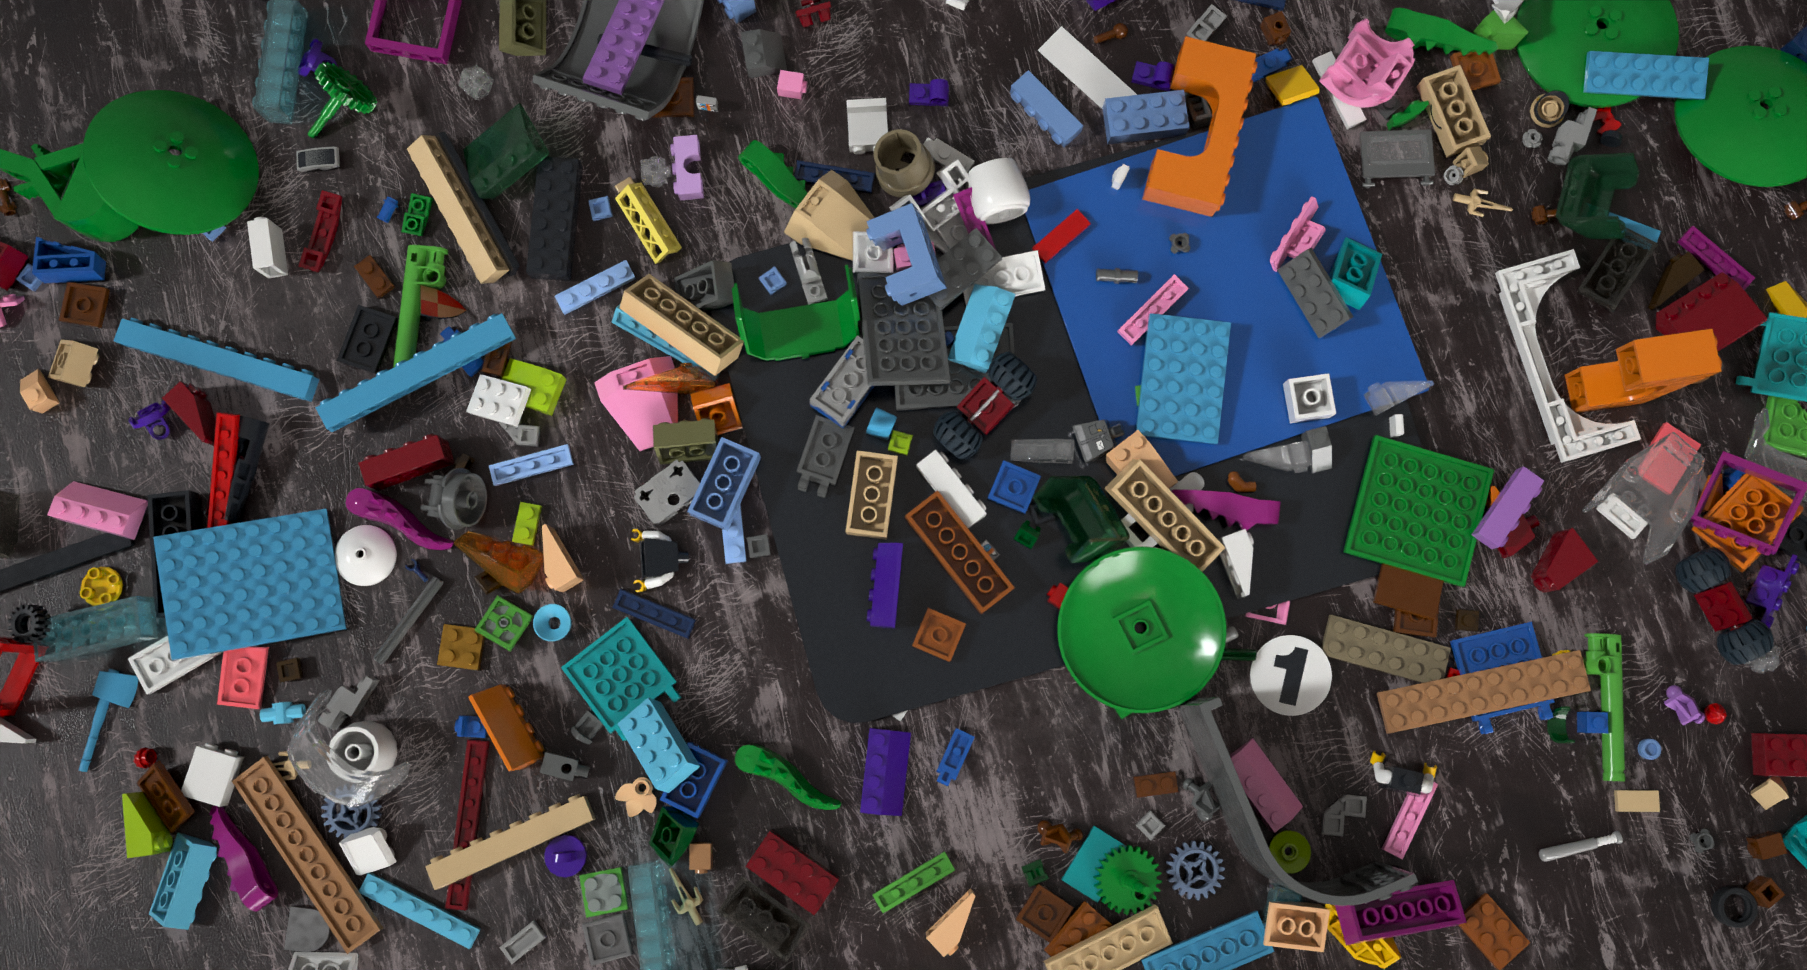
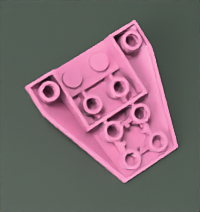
(638, 410)

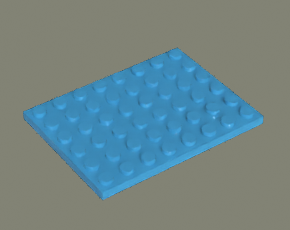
(249, 584)

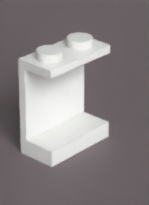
(866, 123)

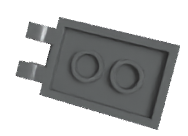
(824, 454)

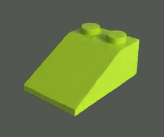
(544, 384)
(143, 827)

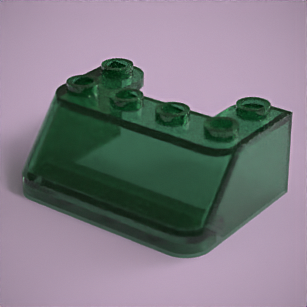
(1590, 191)
(1085, 514)

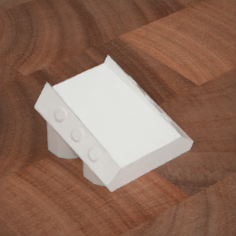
(368, 850)

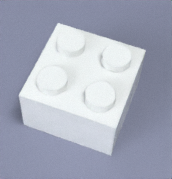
(1309, 398)

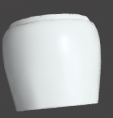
(998, 191)
(366, 746)

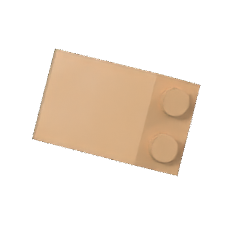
(1140, 448)
(558, 564)
(1296, 925)
(949, 928)

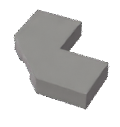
(523, 434)
(1333, 817)

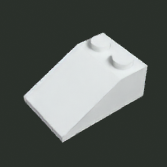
(1238, 560)

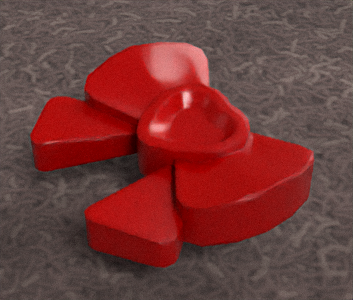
(1606, 119)

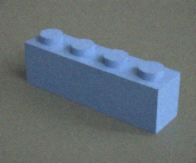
(1046, 109)

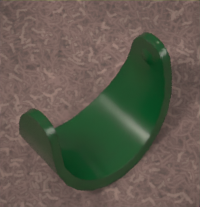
(1557, 726)

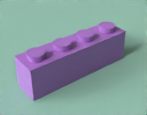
(1508, 507)

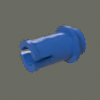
(387, 209)

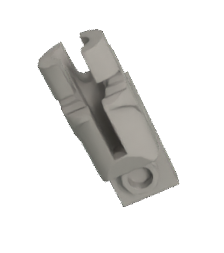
(1571, 137)
(808, 273)
(348, 702)

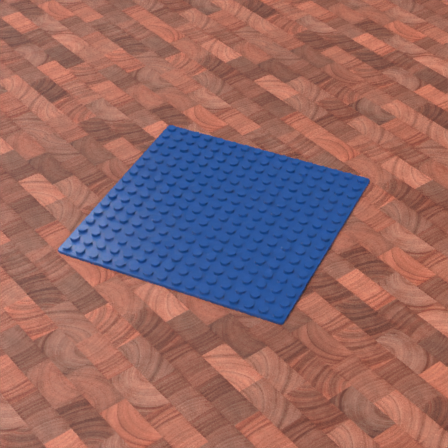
(1276, 169)

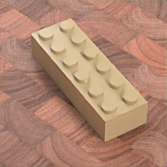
(681, 324)
(1163, 515)

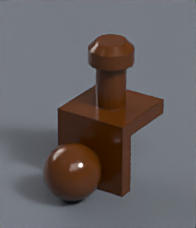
(1058, 834)

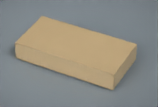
(1637, 800)

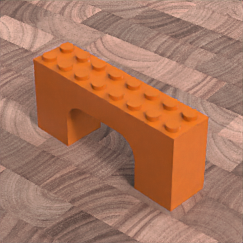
(1223, 79)
(1644, 371)

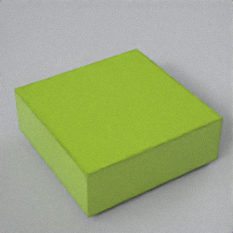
(900, 442)

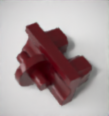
(805, 14)

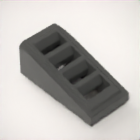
(1200, 118)

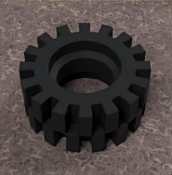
(20, 620)

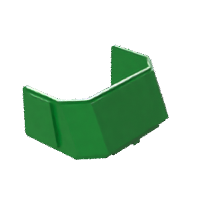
(799, 329)

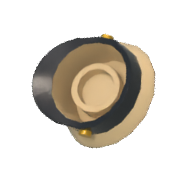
(1549, 108)

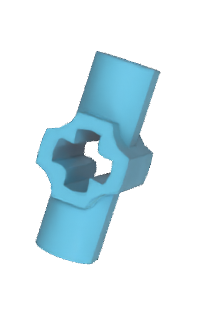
(282, 713)

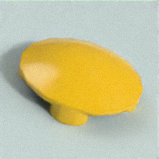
(101, 586)

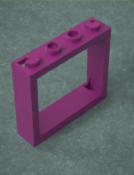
(413, 51)
(1760, 472)

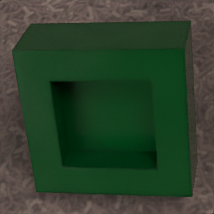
(1027, 535)
(1034, 872)

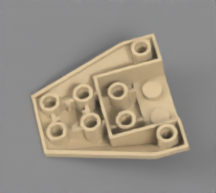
(830, 216)

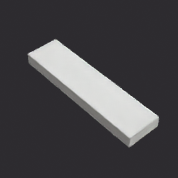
(1349, 114)

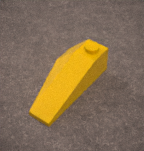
(1787, 300)

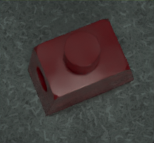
(1519, 536)

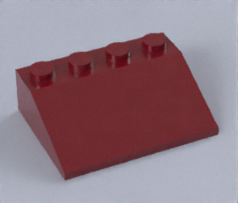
(1713, 305)

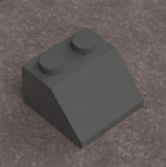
(763, 52)

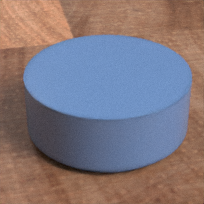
(1649, 749)

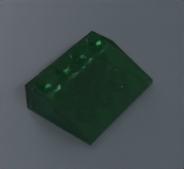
(504, 153)

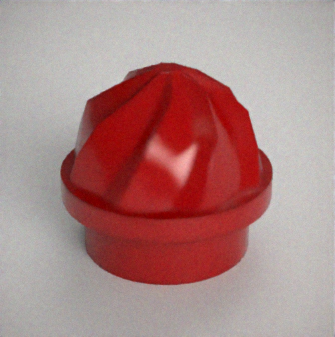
(1715, 713)
(145, 758)

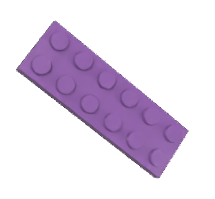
(622, 44)

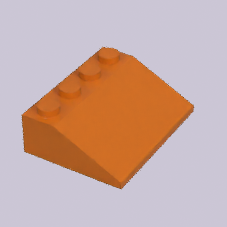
(1751, 509)
(507, 727)

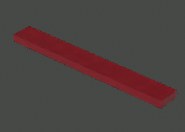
(468, 815)

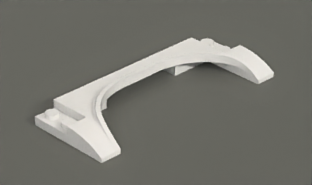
(1520, 296)

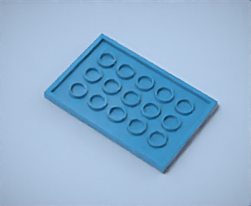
(1183, 378)

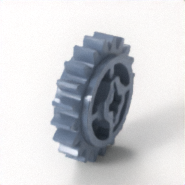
(352, 818)
(1190, 877)

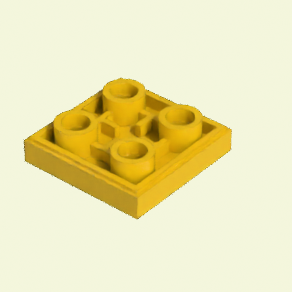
(1292, 85)

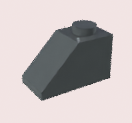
(1319, 448)

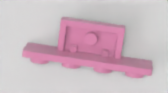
(1301, 236)

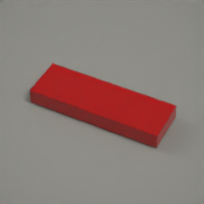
(1061, 236)

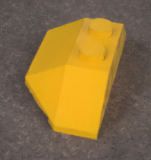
(1376, 952)

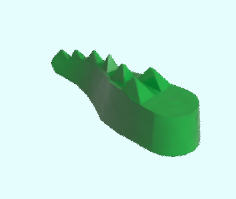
(1435, 32)
(773, 173)
(769, 764)

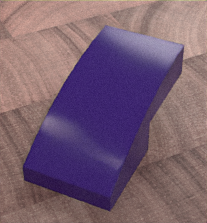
(930, 193)

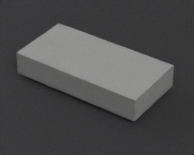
(523, 942)

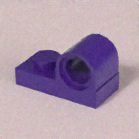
(1154, 76)
(930, 94)

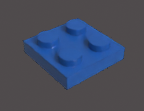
(1014, 487)

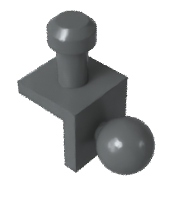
(1202, 799)

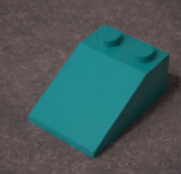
(1355, 272)

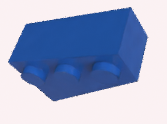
(66, 264)

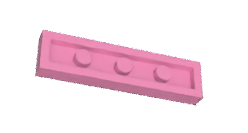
(1157, 304)
(1407, 823)

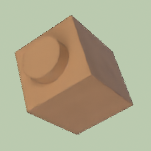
(701, 857)

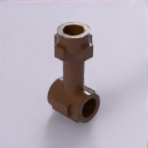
(7, 207)
(1795, 210)
(1541, 215)

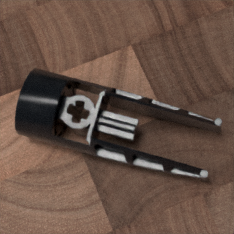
(250, 444)

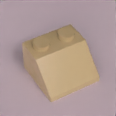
(73, 363)

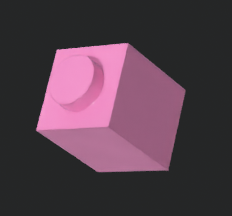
(791, 84)

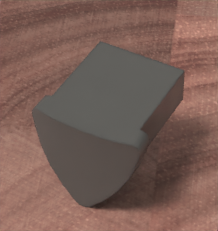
(586, 727)

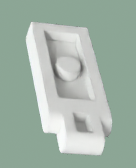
(944, 154)
(1622, 516)

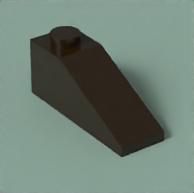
(1674, 277)

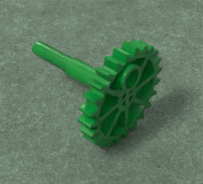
(343, 90)
(1124, 875)

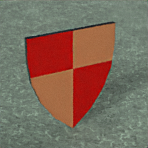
(438, 304)

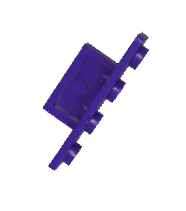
(1770, 587)

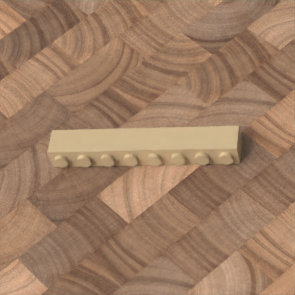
(457, 209)
(510, 842)

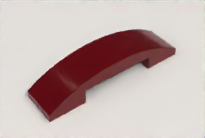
(323, 232)

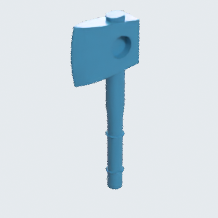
(112, 688)

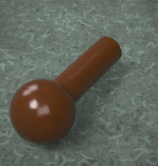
(1119, 31)

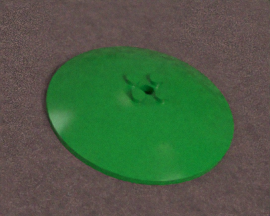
(1567, 29)
(1731, 128)
(169, 193)
(1151, 667)

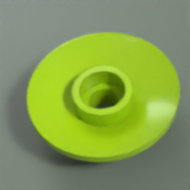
(1299, 854)

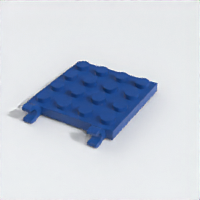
(1499, 649)

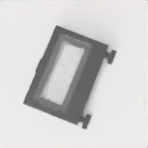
(1397, 155)

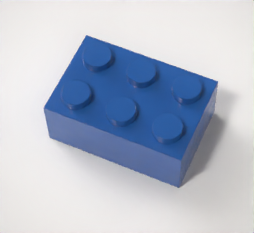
(697, 788)

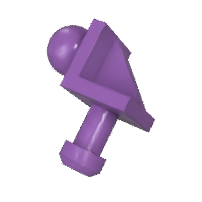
(1683, 705)

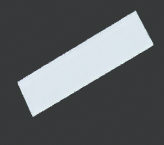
(1083, 68)

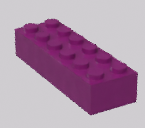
(1404, 913)

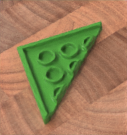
(1787, 426)

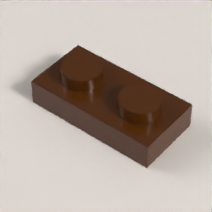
(374, 276)
(496, 360)
(1155, 784)

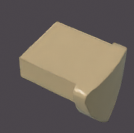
(1770, 792)

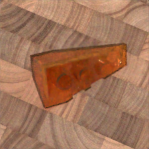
(680, 380)
(508, 564)

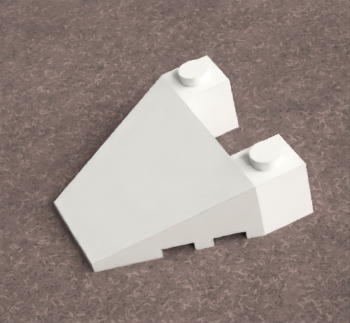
(942, 213)

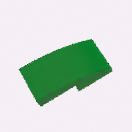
(1410, 113)
(417, 215)

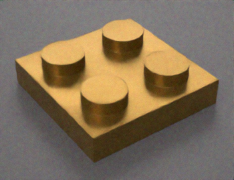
(460, 647)

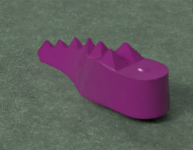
(1232, 507)
(381, 508)
(244, 862)

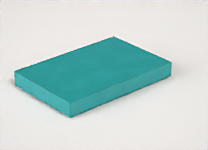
(1082, 867)

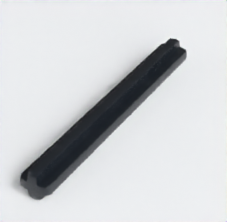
(663, 54)

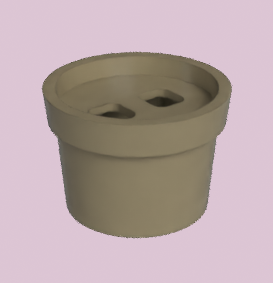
(911, 177)

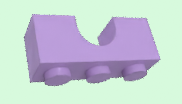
(686, 150)

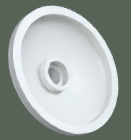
(377, 560)

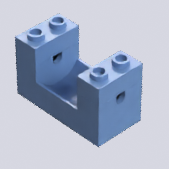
(908, 227)

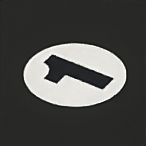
(1291, 675)

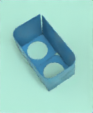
(881, 424)

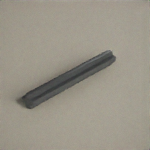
(408, 620)

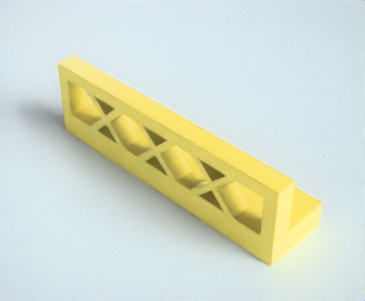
(649, 218)

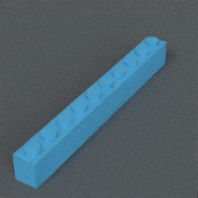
(217, 360)
(415, 373)

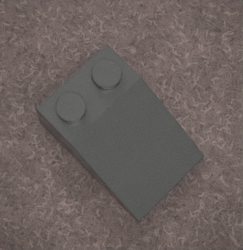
(707, 285)

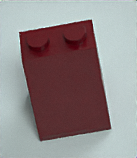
(1562, 561)

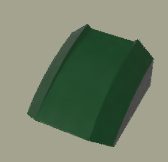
(672, 834)

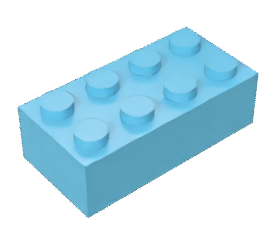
(658, 745)

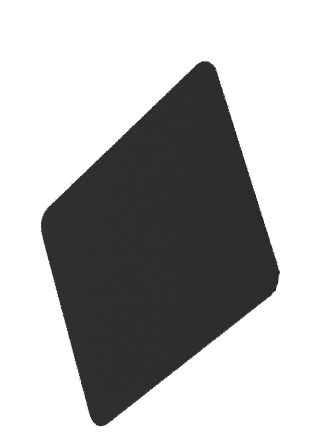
(876, 670)

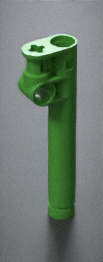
(420, 267)
(1605, 659)

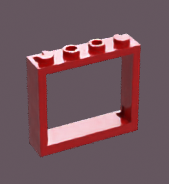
(19, 676)

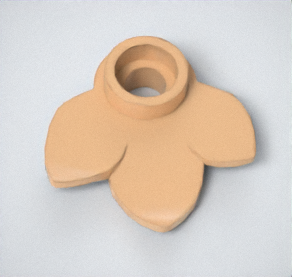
(636, 799)

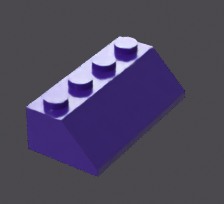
(886, 585)
(885, 772)

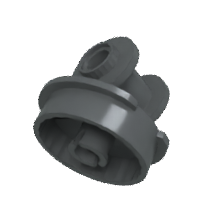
(457, 498)

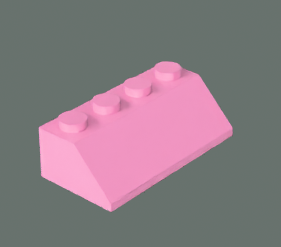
(99, 509)
(1264, 787)

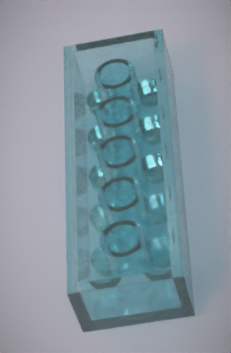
(280, 60)
(98, 629)
(651, 915)

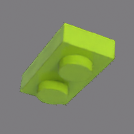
(527, 523)

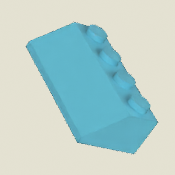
(981, 327)
(183, 881)

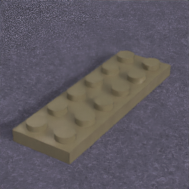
(1384, 650)

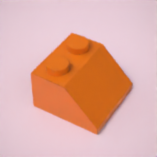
(717, 404)

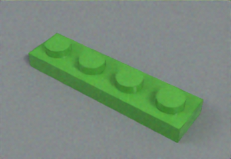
(913, 882)

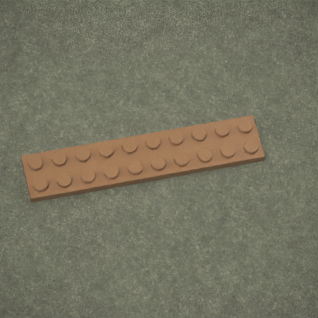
(1483, 691)
(307, 854)

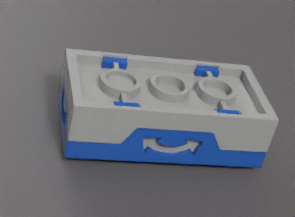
(844, 386)

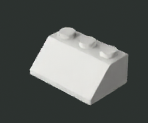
(324, 961)

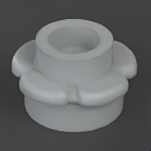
(1528, 142)
(1448, 175)

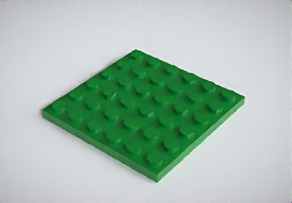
(1418, 510)

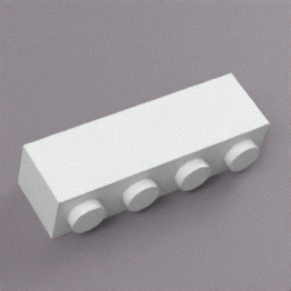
(948, 483)

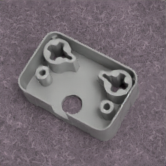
(664, 485)

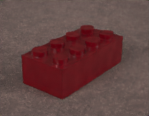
(406, 462)
(1779, 754)
(792, 872)

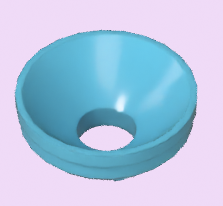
(542, 619)

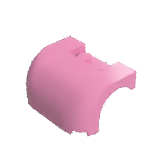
(1368, 68)

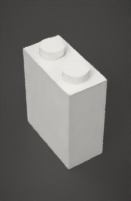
(267, 247)
(212, 775)

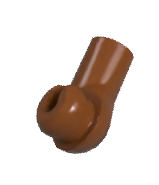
(1239, 485)

